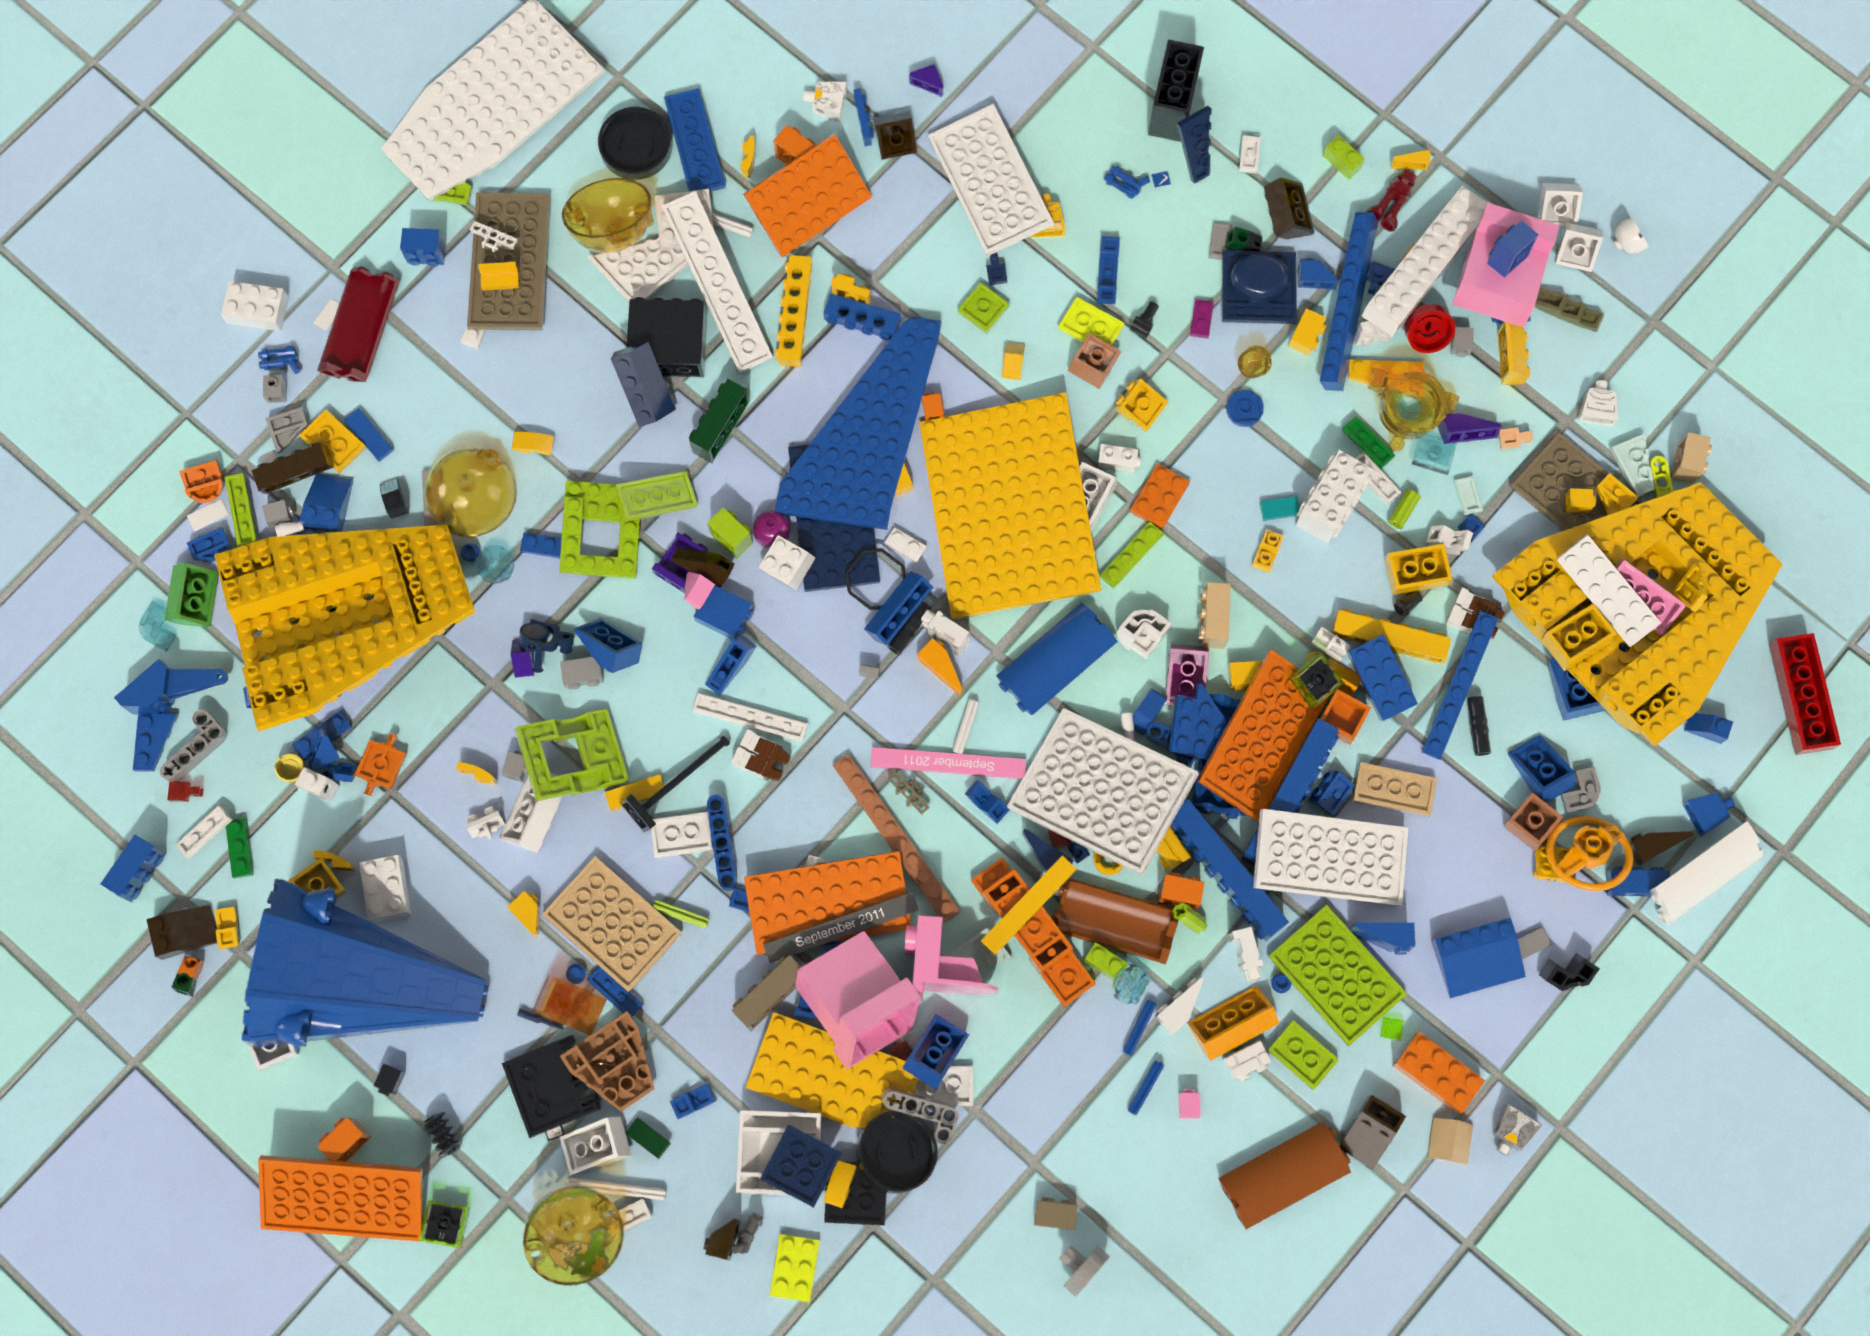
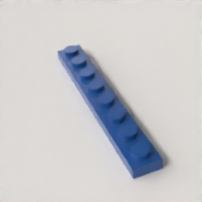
(1460, 685)

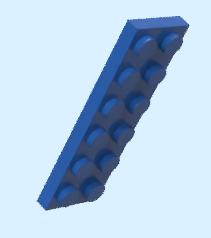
(694, 141)

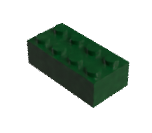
(719, 420)

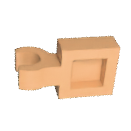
(1511, 438)

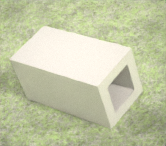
(1118, 458)

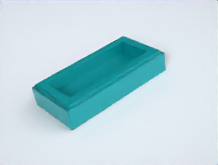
(1279, 508)

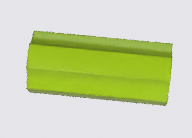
(1404, 509)
(1190, 918)

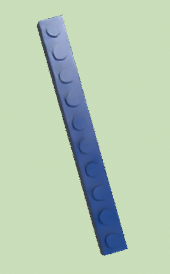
(1349, 301)

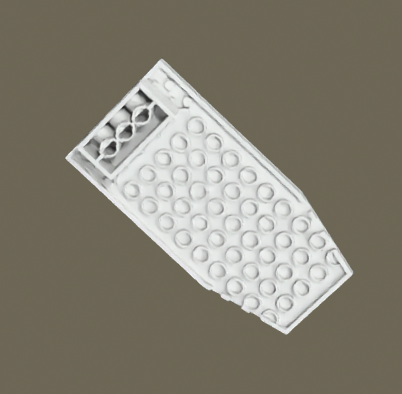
(491, 101)

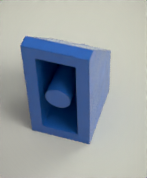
(1315, 275)
(1709, 727)

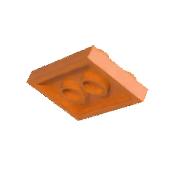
(1159, 496)

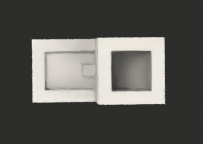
(1453, 540)

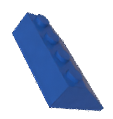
(1570, 695)
(1479, 957)

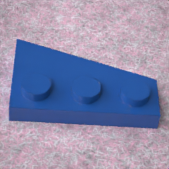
(150, 739)

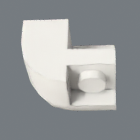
(1143, 631)

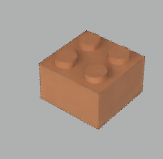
(1533, 821)

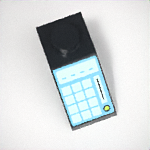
(393, 498)

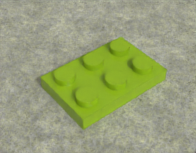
(1303, 1055)

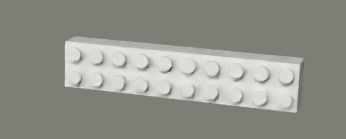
(1425, 262)

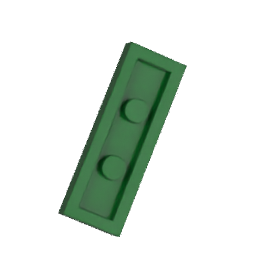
(1368, 442)
(239, 848)

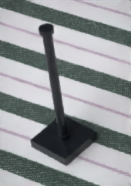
(638, 811)

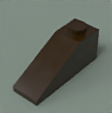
(1653, 844)

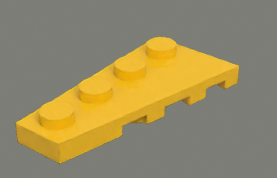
(1361, 369)

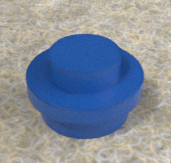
(470, 552)
(575, 974)
(1280, 983)

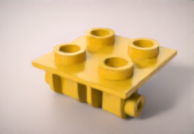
(1543, 868)

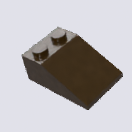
(182, 931)

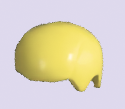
(289, 767)

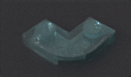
(151, 628)

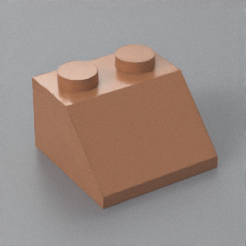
(1094, 361)

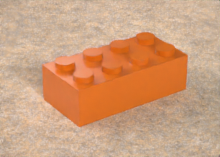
(1438, 1073)

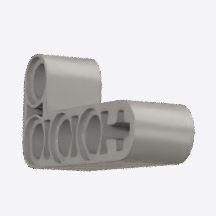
(191, 748)
(918, 1110)

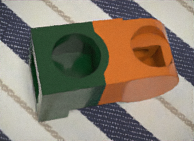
(187, 976)

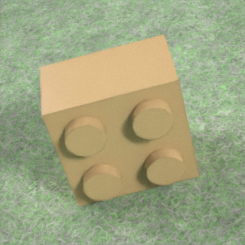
(1691, 458)

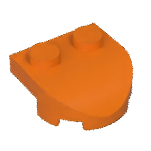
(203, 481)

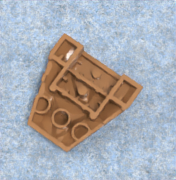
(613, 1062)

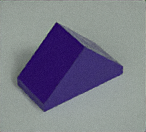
(927, 79)
(521, 660)

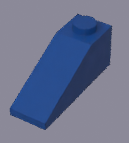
(730, 664)

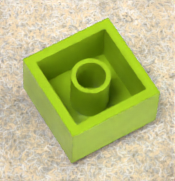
(729, 532)

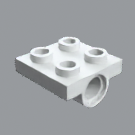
(1369, 333)

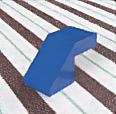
(1148, 711)
(986, 801)

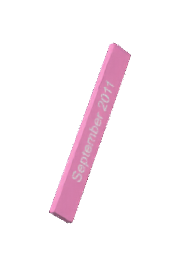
(948, 763)

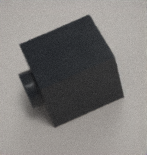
(389, 1080)

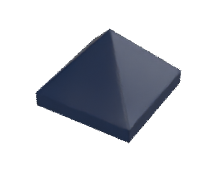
(1078, 852)

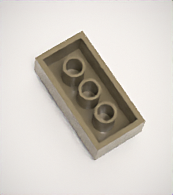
(768, 994)

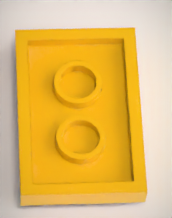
(339, 440)

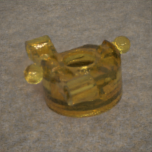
(1416, 384)

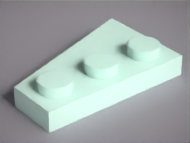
(1634, 464)
(981, 954)

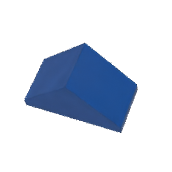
(323, 752)

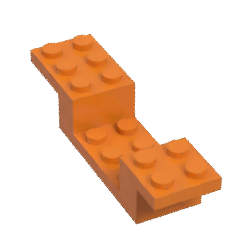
(1039, 937)

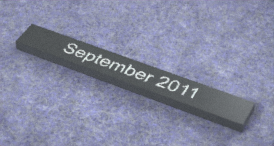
(841, 927)

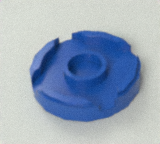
(1244, 408)

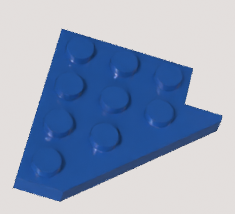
(1196, 725)

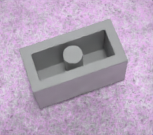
(581, 672)

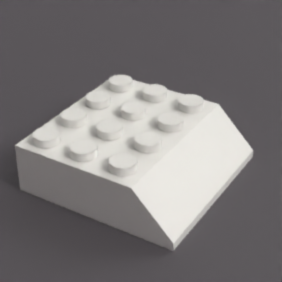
(758, 1140)

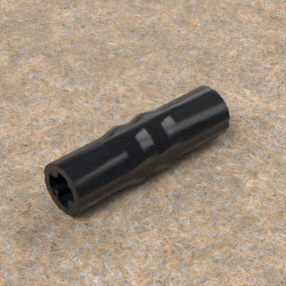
(908, 630)
(1479, 726)

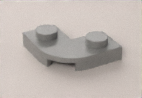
(1586, 795)

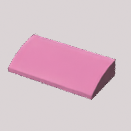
(1659, 601)

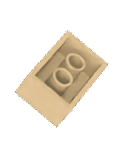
(1215, 615)

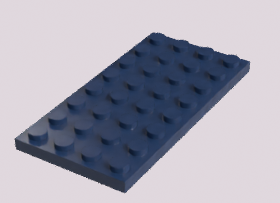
(835, 549)

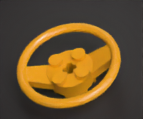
(1585, 855)

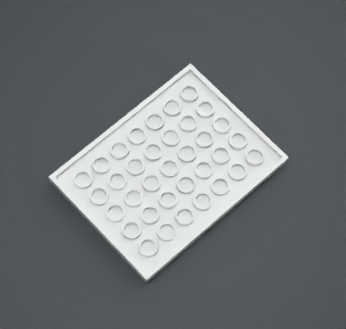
(1103, 791)

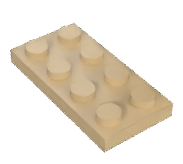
(1394, 789)

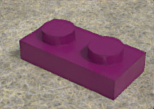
(1201, 318)

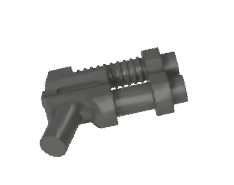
(747, 1236)

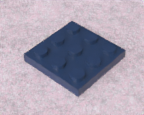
(801, 1166)

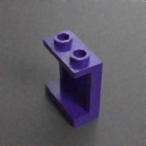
(669, 570)

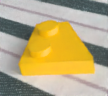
(1615, 495)
(1692, 589)

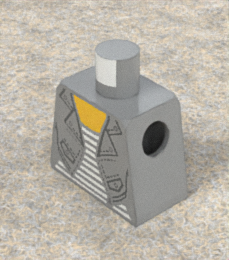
(1514, 1129)

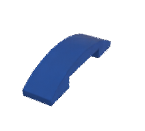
(1108, 270)

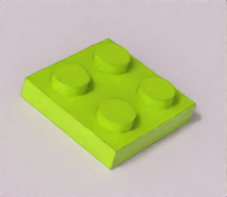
(983, 308)

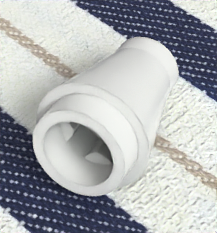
(288, 528)

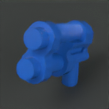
(1130, 186)
(285, 355)

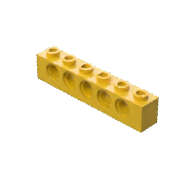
(793, 356)

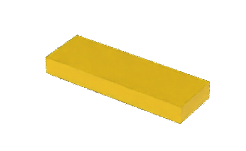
(641, 790)

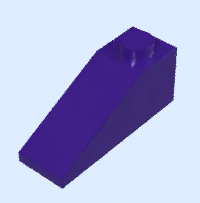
(1466, 428)

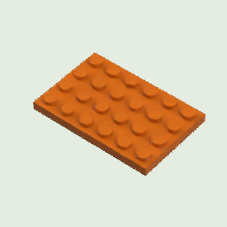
(807, 195)

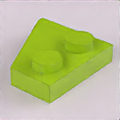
(458, 195)

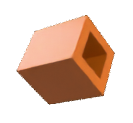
(932, 406)

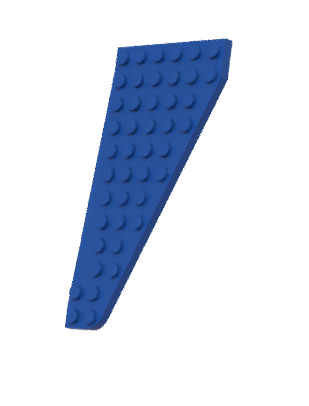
(860, 451)

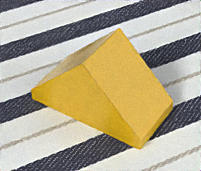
(1013, 361)

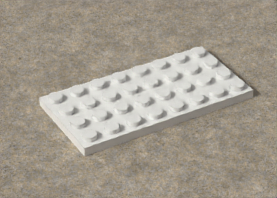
(990, 180)
(1330, 857)

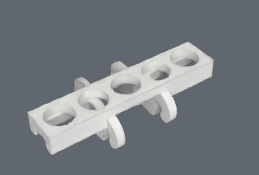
(499, 241)

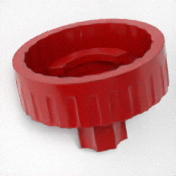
(1428, 319)

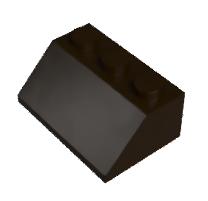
(1288, 209)

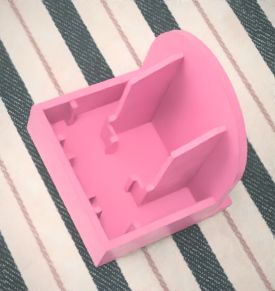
(939, 972)

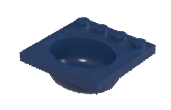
(1259, 287)

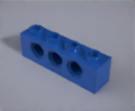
(855, 309)

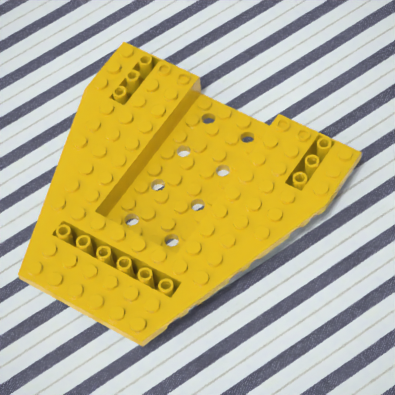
(302, 577)
(1668, 675)

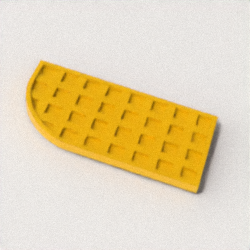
(803, 1070)

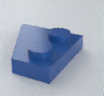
(208, 545)

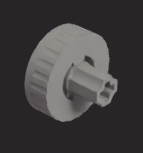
(1083, 1268)

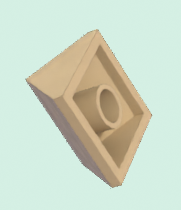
(1450, 1140)

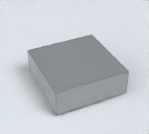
(869, 671)

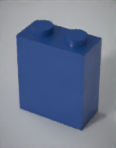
(724, 613)

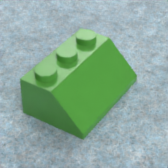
(191, 595)

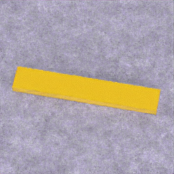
(1028, 905)

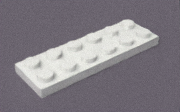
(1608, 590)

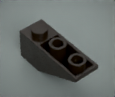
(709, 565)

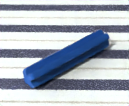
(1139, 1027)
(1146, 1087)

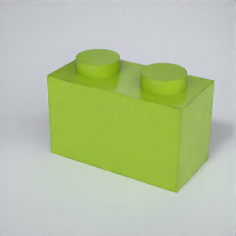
(1343, 157)
(1104, 961)

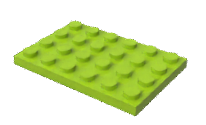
(1337, 975)

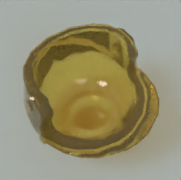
(1254, 362)

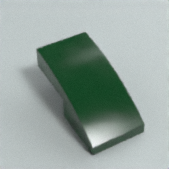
(648, 1138)

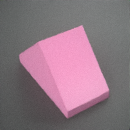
(697, 589)

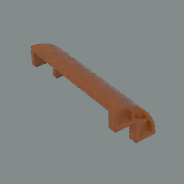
(1115, 920)
(1285, 1174)

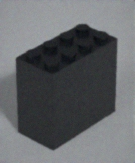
(1175, 88)
(674, 331)

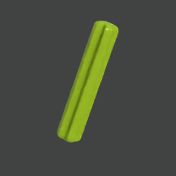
(681, 914)

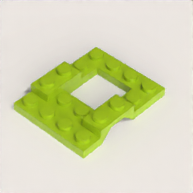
(600, 504)
(596, 746)

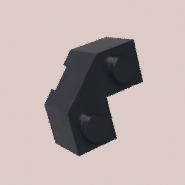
(1577, 973)

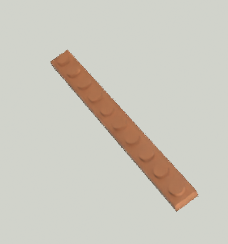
(896, 838)

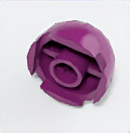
(770, 525)

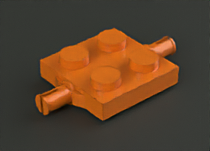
(380, 764)

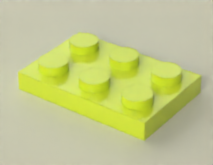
(1085, 319)
(794, 1268)

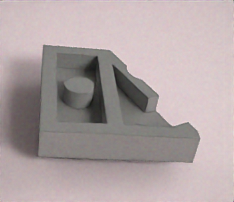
(286, 427)

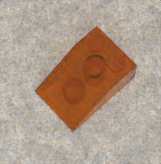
(569, 1005)

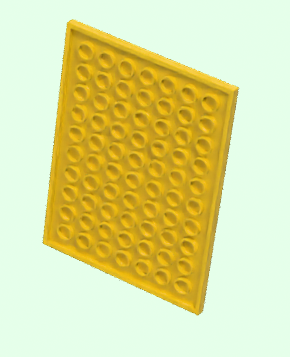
(1009, 506)

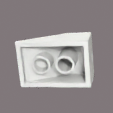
(595, 1145)

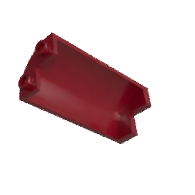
(358, 325)

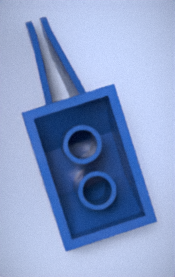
(160, 685)

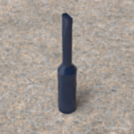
(536, 1018)

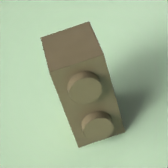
(1055, 1214)

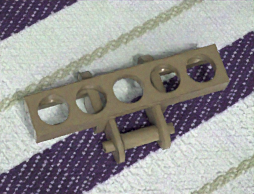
(907, 786)

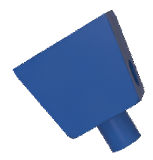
(1708, 812)

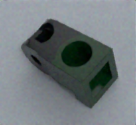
(1243, 240)

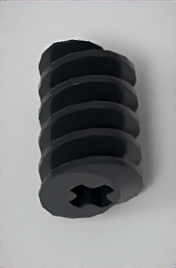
(442, 1136)

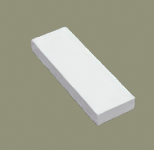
(1380, 483)
(204, 832)

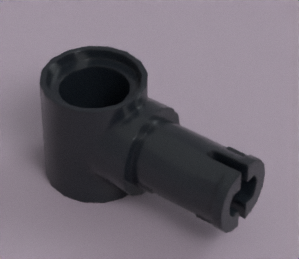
(1143, 324)

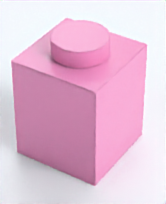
(1189, 1104)

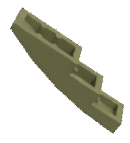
(1568, 310)

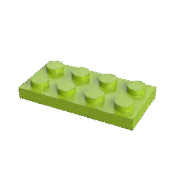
(655, 496)

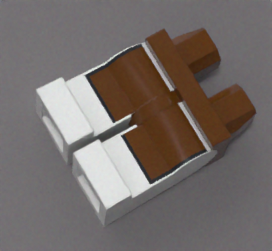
(1467, 609)
(762, 757)

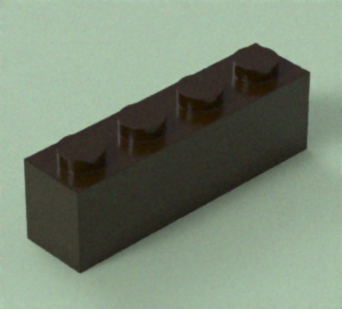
(292, 468)

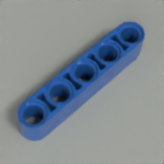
(721, 833)

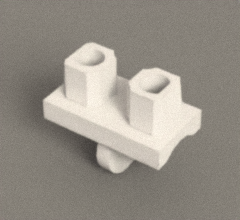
(1330, 644)
(484, 825)

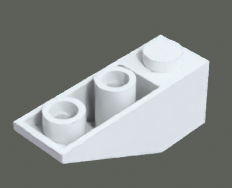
(1179, 1011)

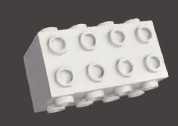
(1333, 496)

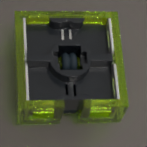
(1315, 680)
(444, 1224)

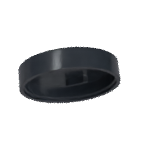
(635, 143)
(896, 1152)

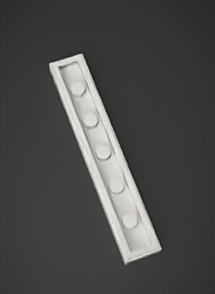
(750, 717)

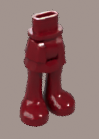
(1398, 191)

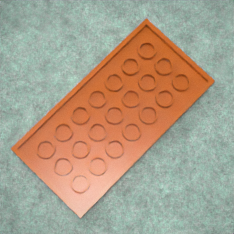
(1260, 739)
(817, 893)
(340, 1198)

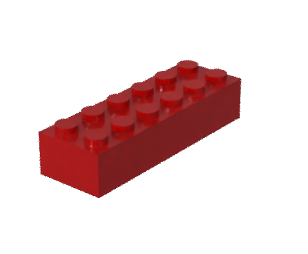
(1805, 694)

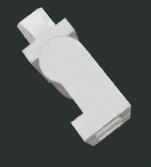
(946, 631)
(1247, 952)

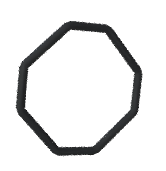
(855, 562)

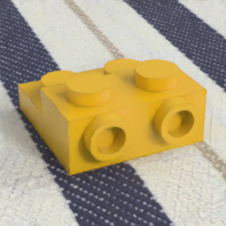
(845, 286)
(1140, 404)

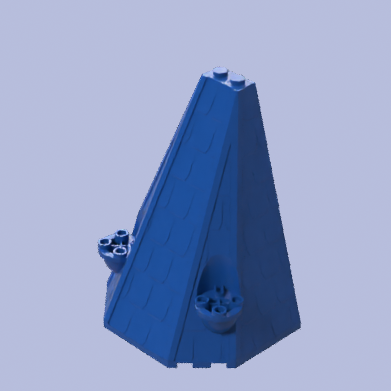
(341, 976)

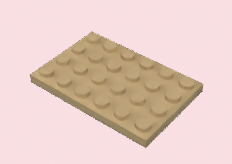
(612, 924)

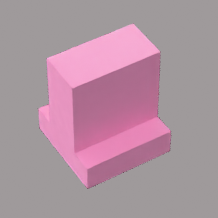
(1485, 289)
(858, 998)

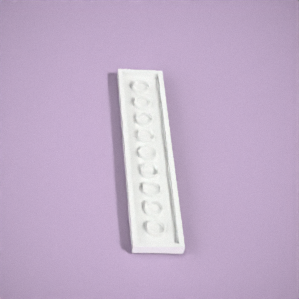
(717, 282)

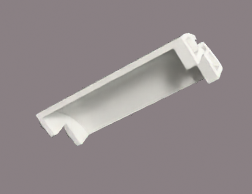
(1707, 873)

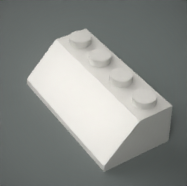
(529, 819)

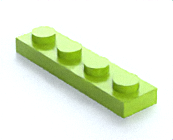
(240, 509)
(1131, 555)

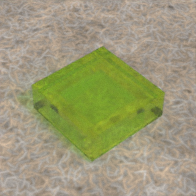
(1391, 1028)

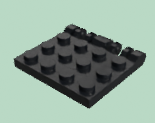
(547, 1089)

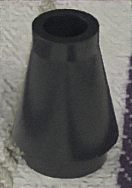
(1407, 603)

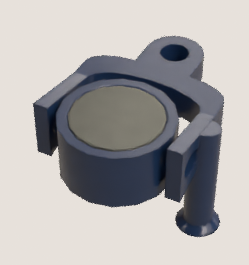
(534, 638)

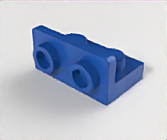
(1331, 792)

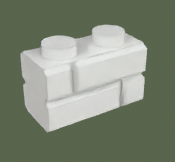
(1246, 1061)

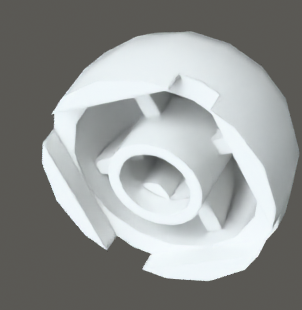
(1629, 237)

